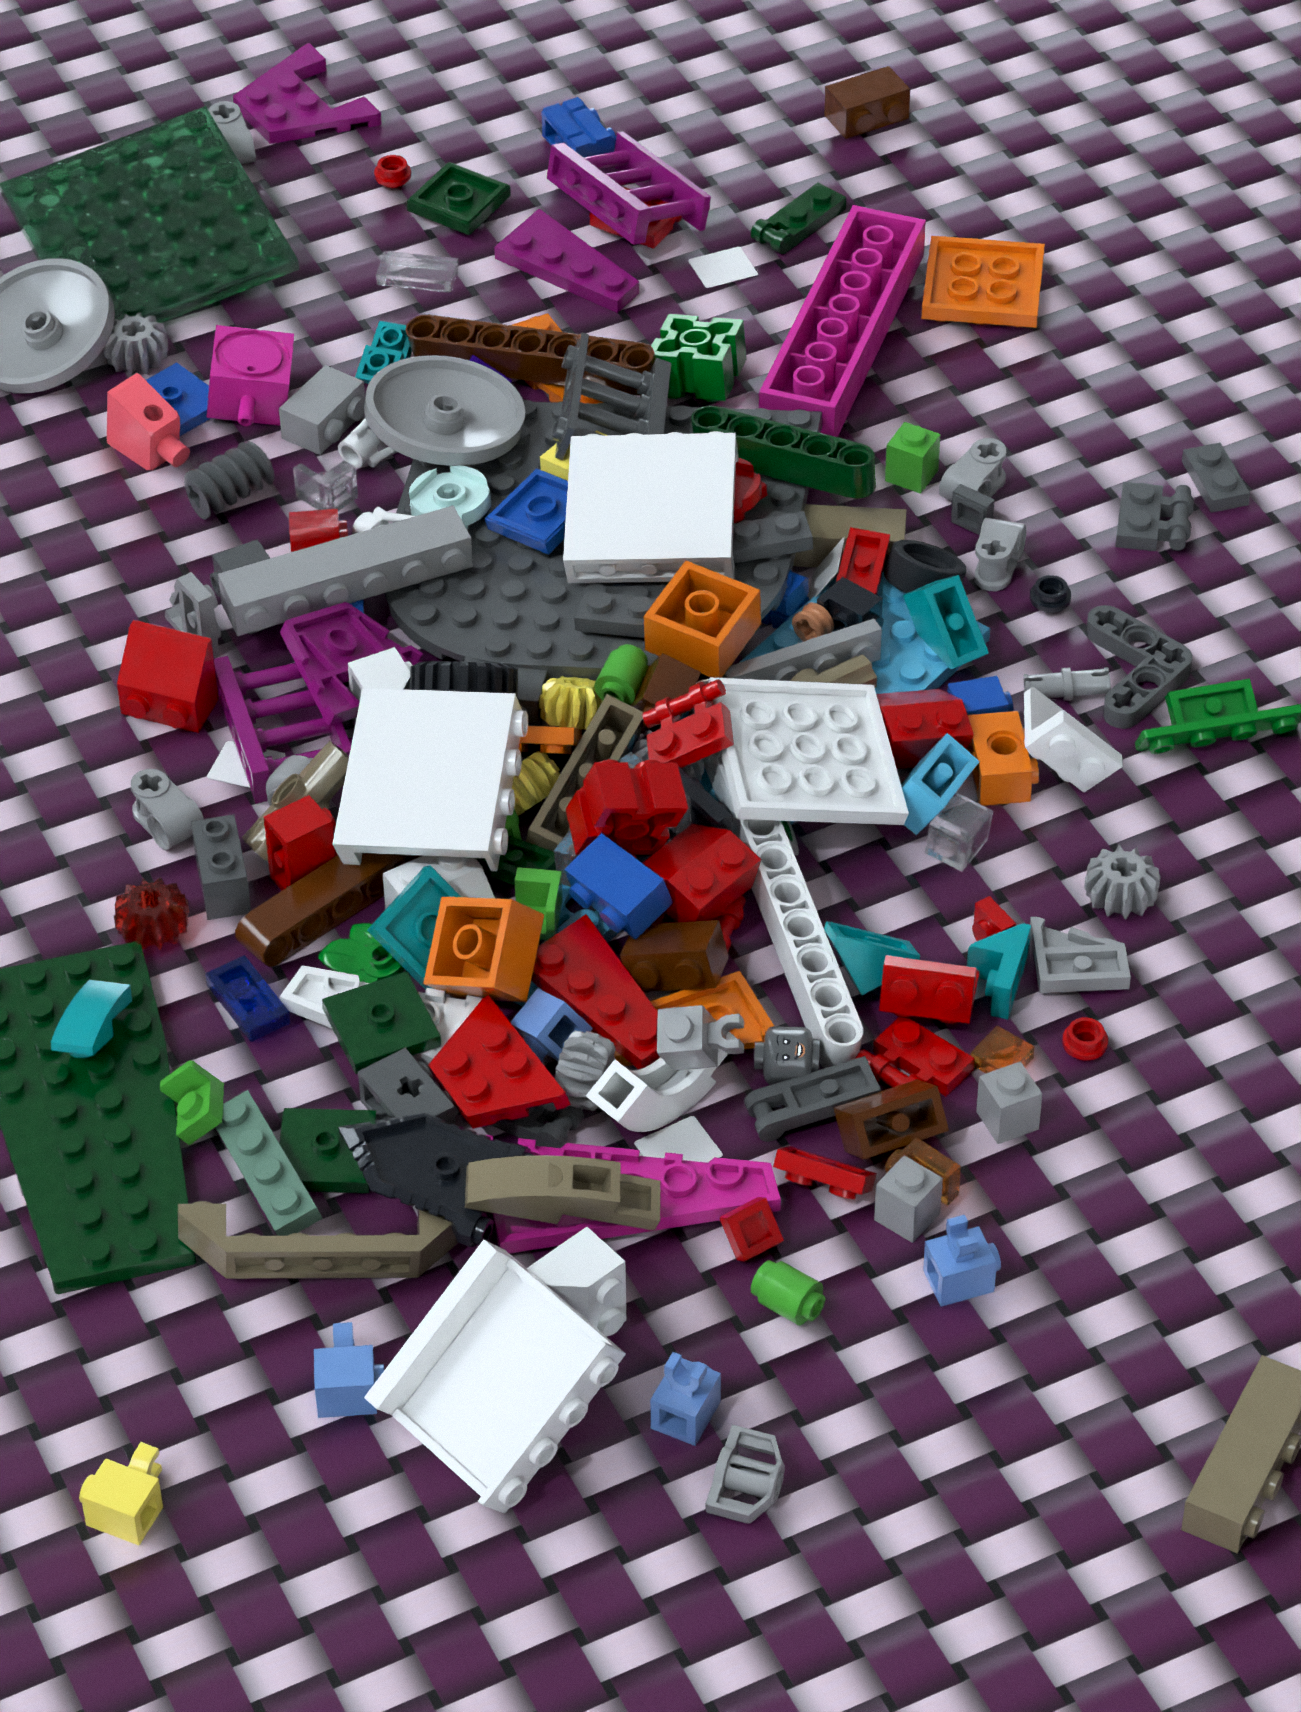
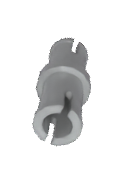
(1070, 683)

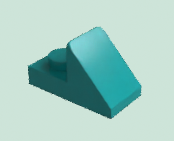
(1001, 963)

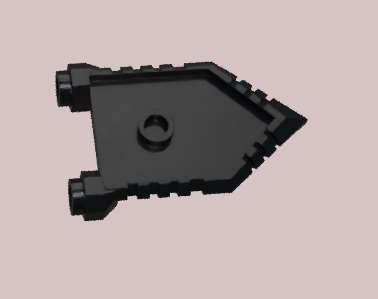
(426, 1166)

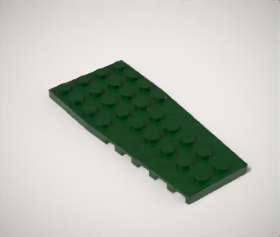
(92, 1131)

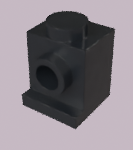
(851, 604)

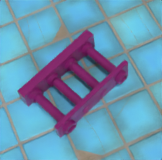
(624, 208)
(242, 714)

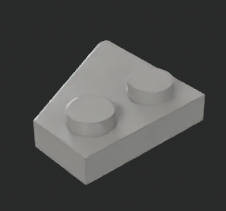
(194, 609)
(1077, 960)

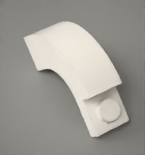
(651, 1095)

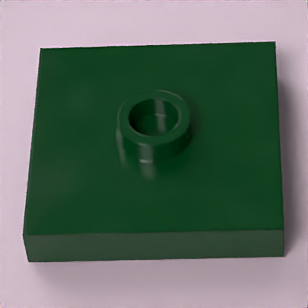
(458, 198)
(381, 1021)
(319, 1151)

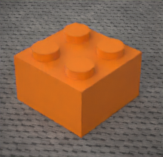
(702, 619)
(484, 948)

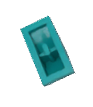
(865, 953)

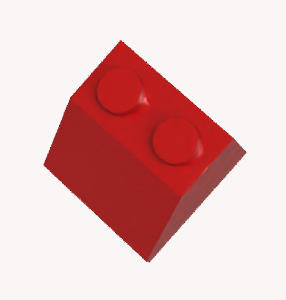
(167, 677)
(920, 720)
(704, 871)

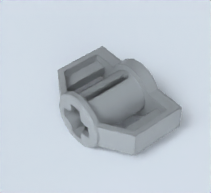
(745, 1476)

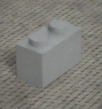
(322, 410)

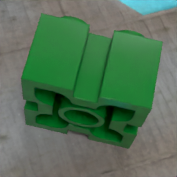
(701, 355)

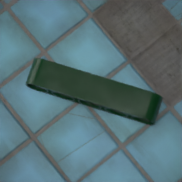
(794, 452)

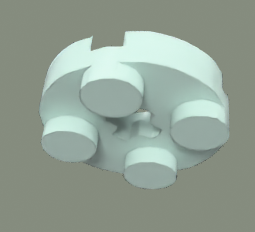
(460, 487)

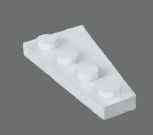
(311, 985)

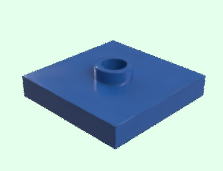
(184, 393)
(533, 512)

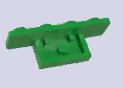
(1215, 712)

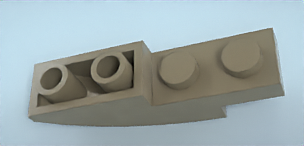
(556, 1186)

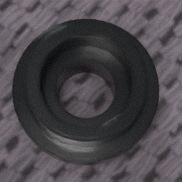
(1050, 594)

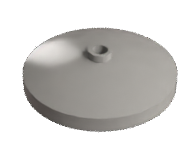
(51, 323)
(444, 410)

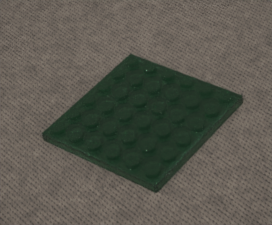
(155, 217)

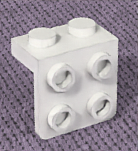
(1066, 743)

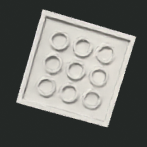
(810, 753)

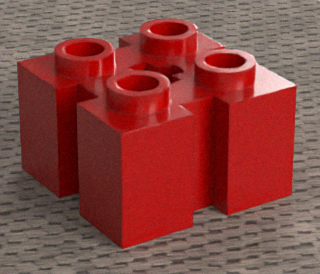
(627, 805)

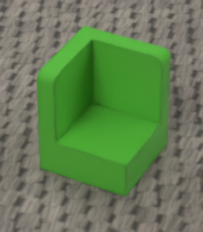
(543, 893)

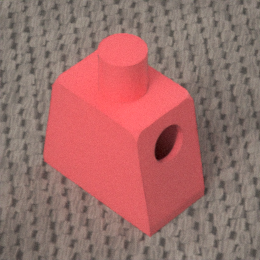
(144, 425)

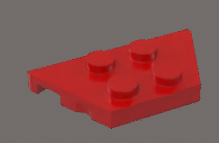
(493, 1070)

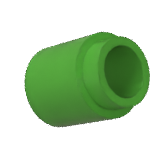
(622, 674)
(788, 1292)

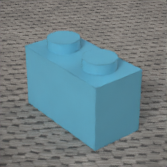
(935, 781)

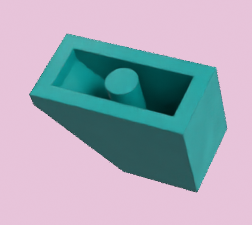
(946, 621)

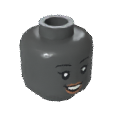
(786, 1053)

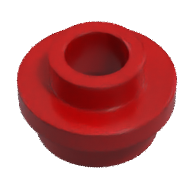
(392, 171)
(1085, 1039)

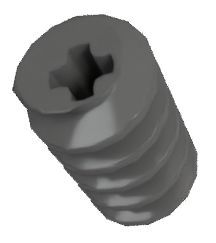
(226, 477)

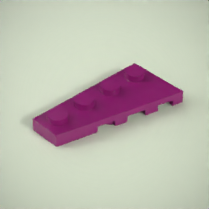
(563, 259)

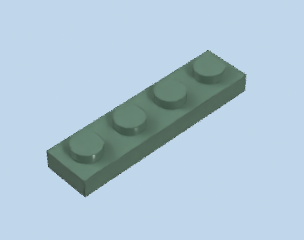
(266, 1167)

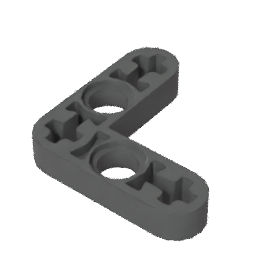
(1163, 663)

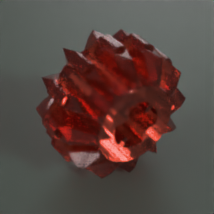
(151, 913)

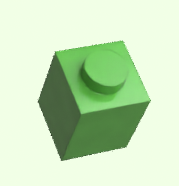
(912, 457)

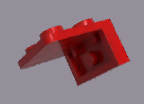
(928, 989)

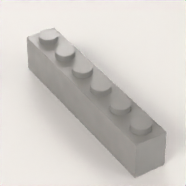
(345, 570)

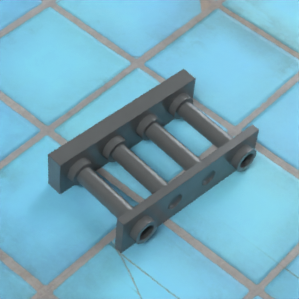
(648, 408)

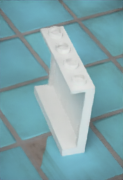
(649, 506)
(430, 775)
(496, 1375)

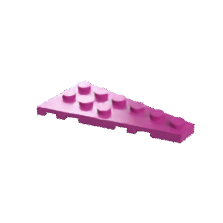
(688, 1194)

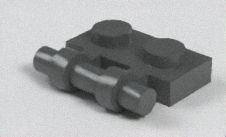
(1140, 517)

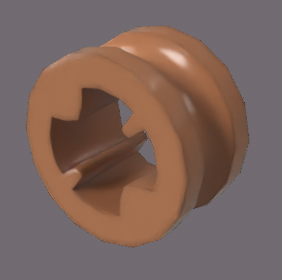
(812, 622)

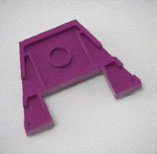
(288, 110)
(323, 647)

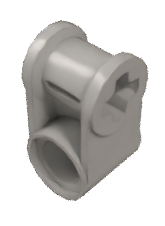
(233, 127)
(977, 469)
(998, 552)
(163, 808)

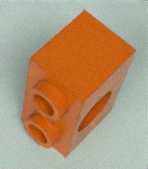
(1004, 766)

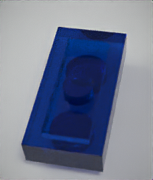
(247, 998)

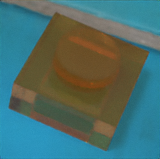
(1000, 1050)

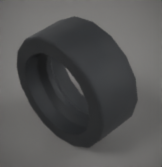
(919, 563)

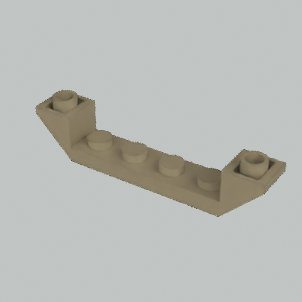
(305, 1256)

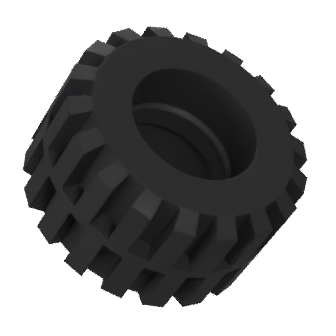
(464, 677)

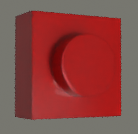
(990, 919)
(751, 1229)

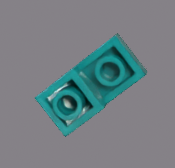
(387, 347)
(88, 1018)

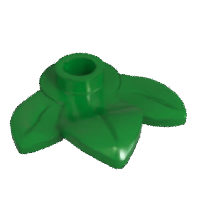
(360, 956)

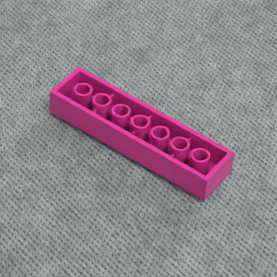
(846, 316)

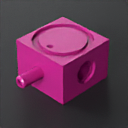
(249, 375)

